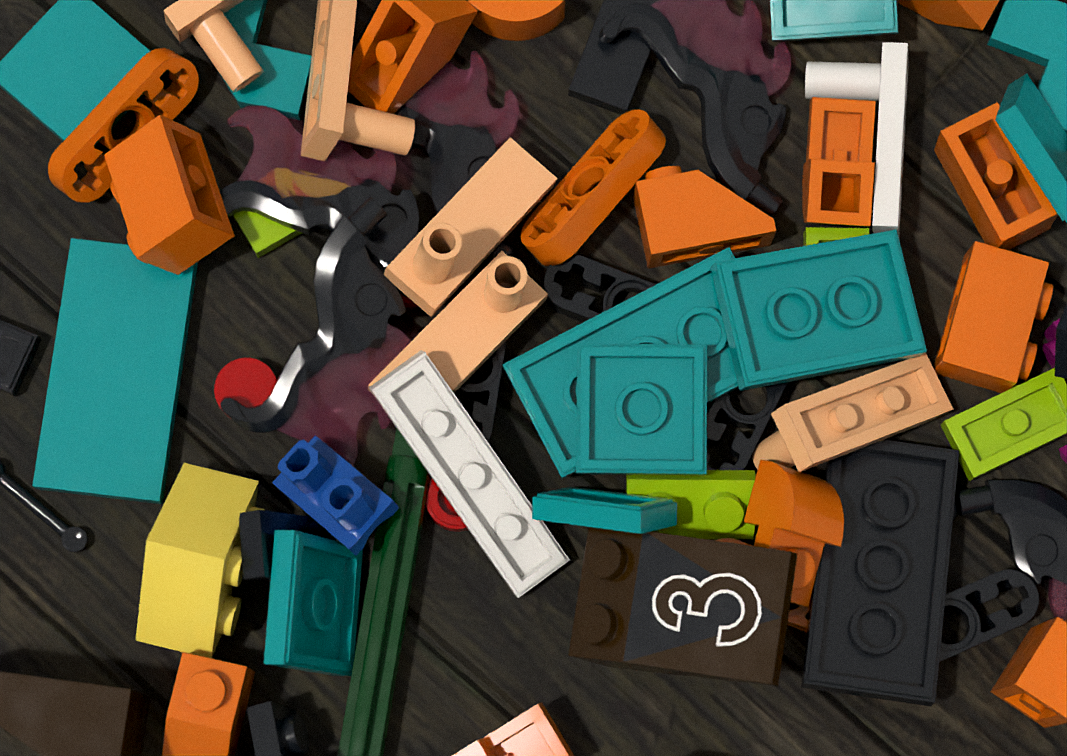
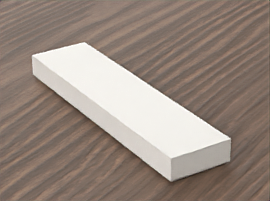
(469, 473)

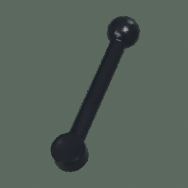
(73, 538)

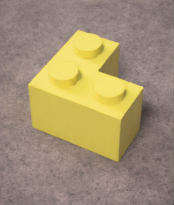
(195, 562)

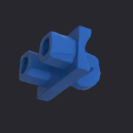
(333, 493)

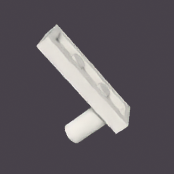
(881, 83)

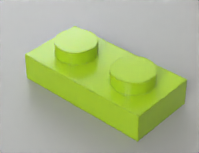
(1009, 424)
(706, 505)

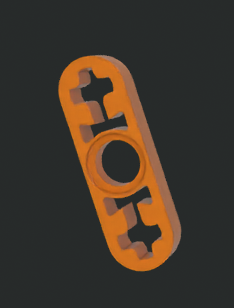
(141, 79)
(614, 162)

